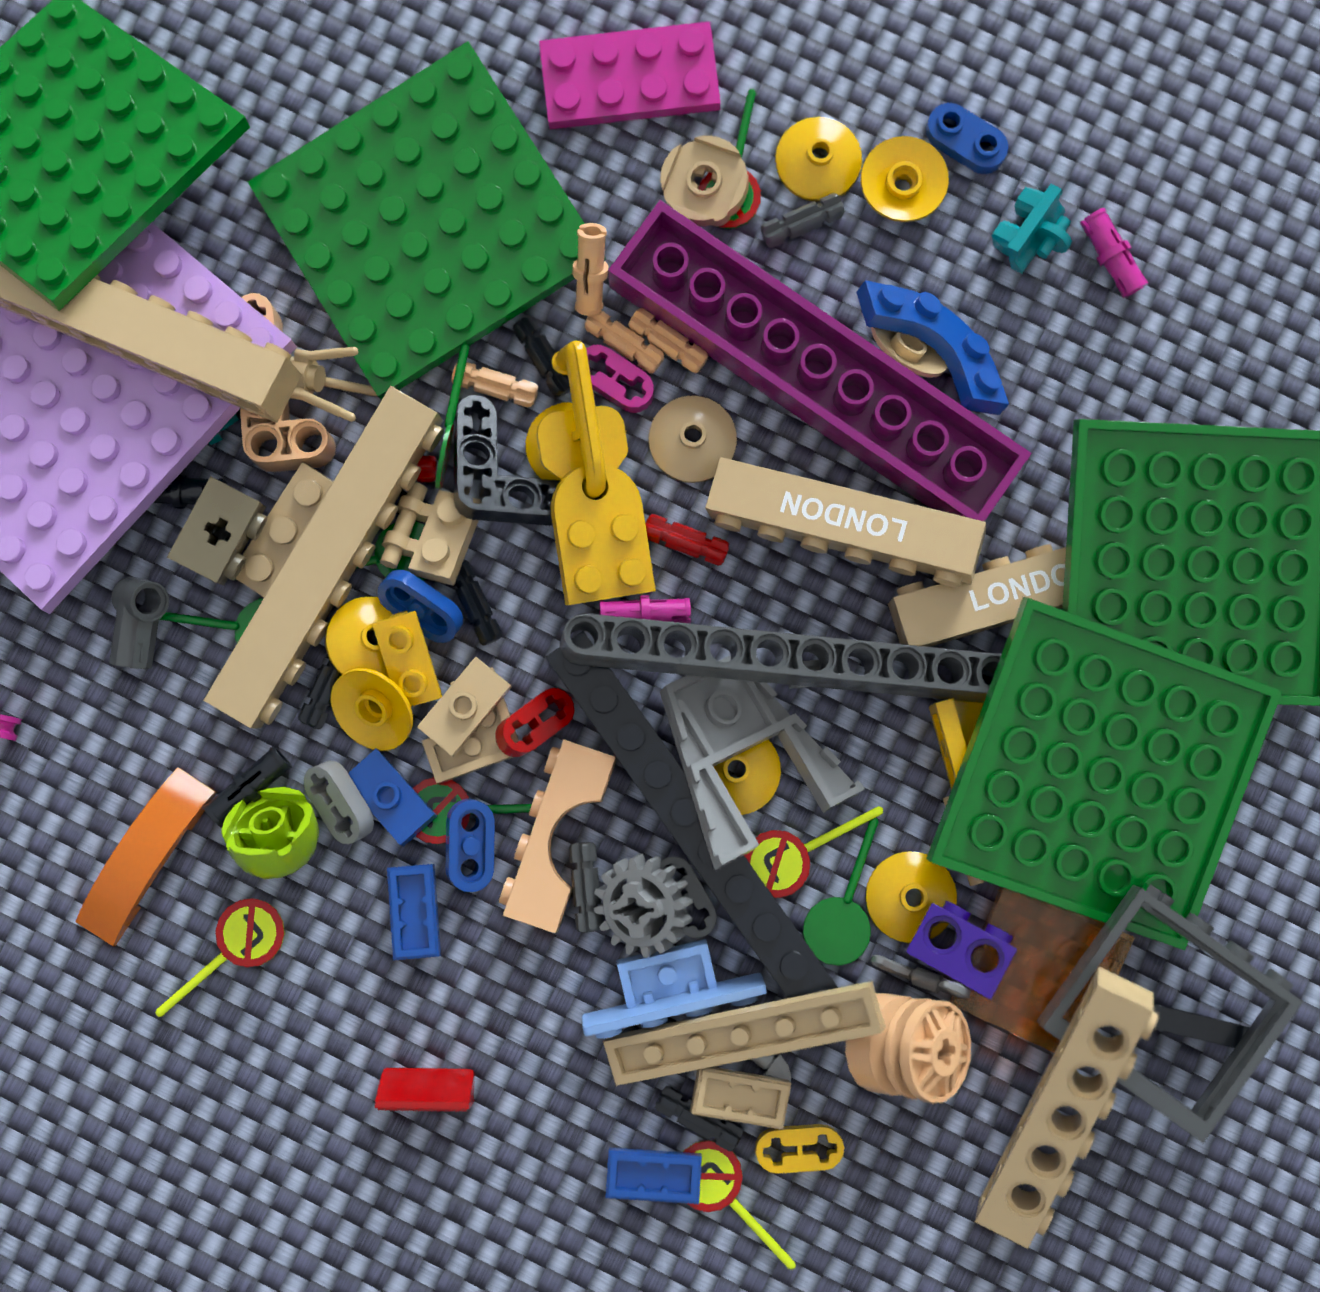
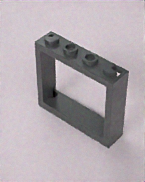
(1248, 1052)

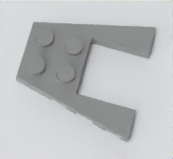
(724, 718)

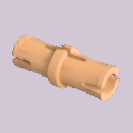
(590, 269)

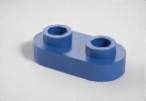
(964, 140)
(436, 613)
(470, 844)

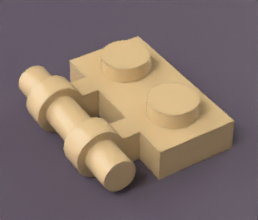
(442, 541)

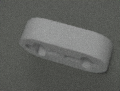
(338, 802)

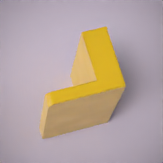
(954, 726)

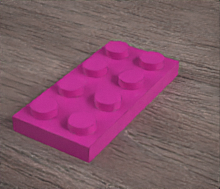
(629, 75)

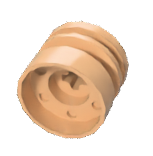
(919, 1052)

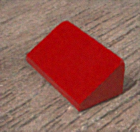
(425, 1089)

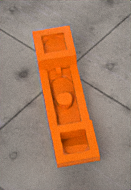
(142, 855)

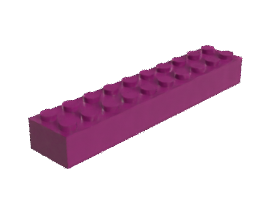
(815, 366)

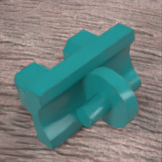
(1040, 232)

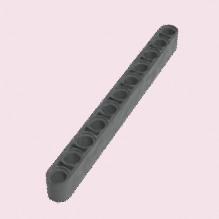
(788, 649)

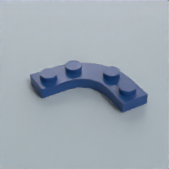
(937, 326)

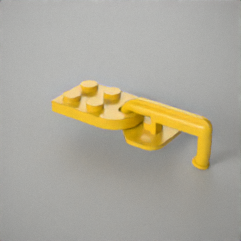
(601, 540)

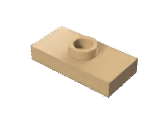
(464, 706)
(740, 1097)

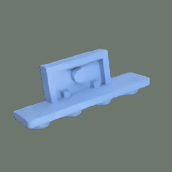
(670, 986)

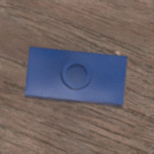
(391, 797)
(413, 912)
(653, 1175)

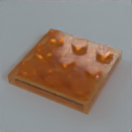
(1048, 948)

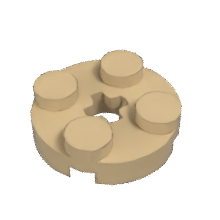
(694, 159)

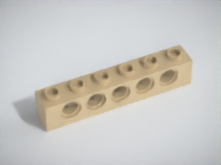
(1106, 1002)

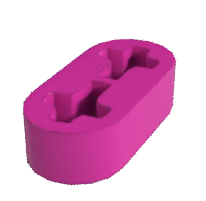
(624, 371)

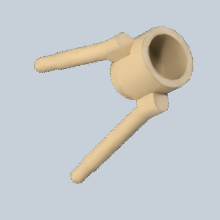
(314, 379)

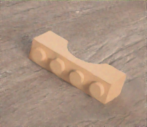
(538, 891)

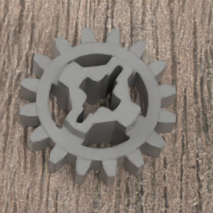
(650, 889)

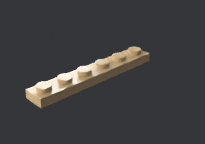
(745, 1033)

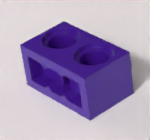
(957, 959)

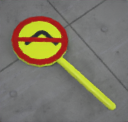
(784, 860)
(246, 935)
(721, 1184)

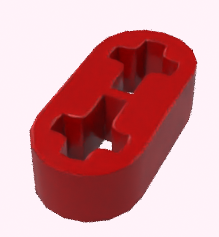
(529, 715)

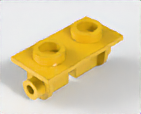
(407, 657)

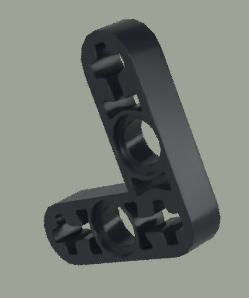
(492, 487)

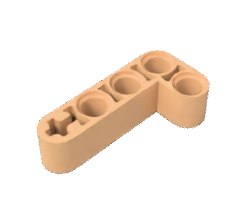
(287, 432)

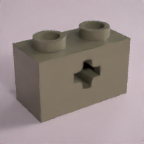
(196, 543)

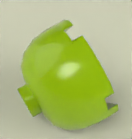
(272, 834)

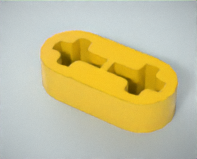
(800, 1160)

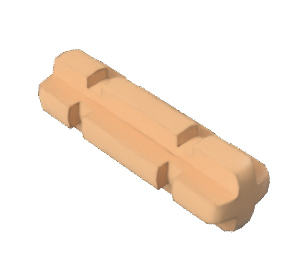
(668, 340)
(625, 341)
(499, 385)

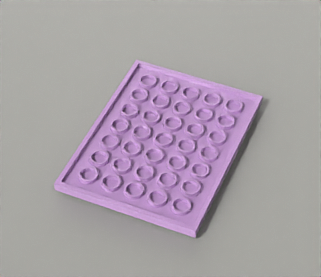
(96, 434)

